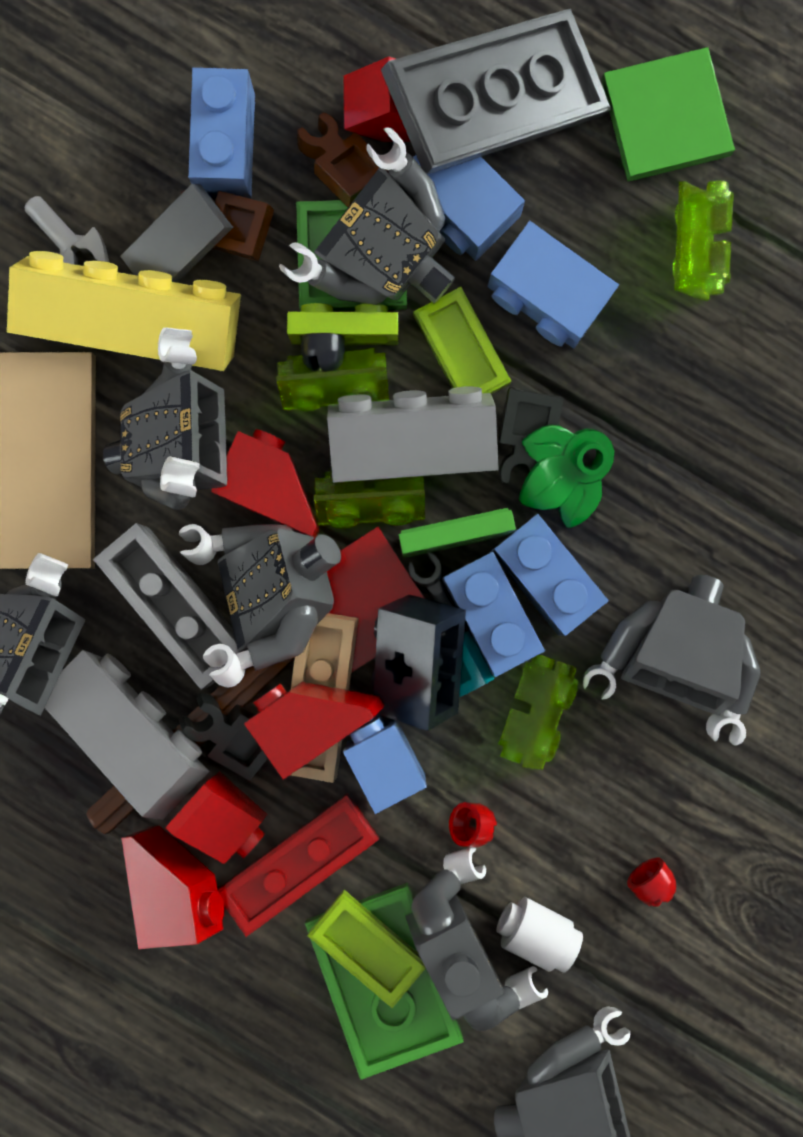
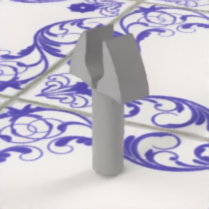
(63, 236)

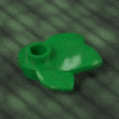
(559, 474)

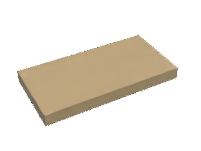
(47, 458)

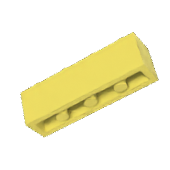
(119, 310)

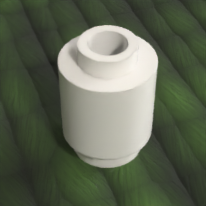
(539, 935)

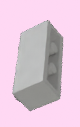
(412, 435)
(166, 600)
(125, 734)

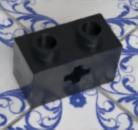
(418, 660)

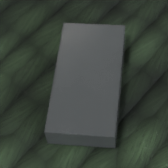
(179, 235)

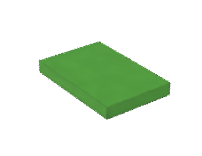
(373, 1030)

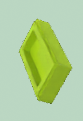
(461, 343)
(367, 948)

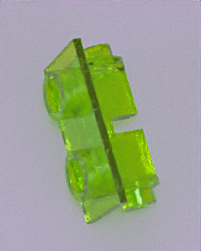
(700, 263)
(307, 391)
(349, 503)
(536, 732)

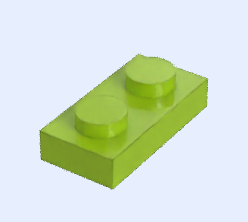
(365, 326)

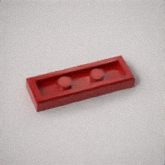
(297, 864)

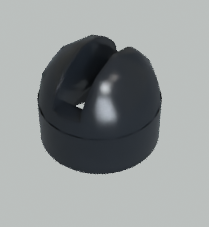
(322, 351)

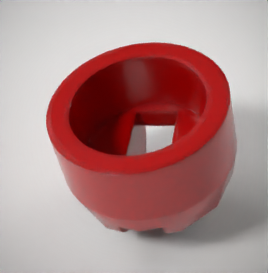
(467, 835)
(652, 882)

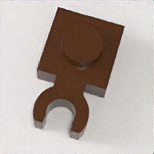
(339, 163)
(249, 223)

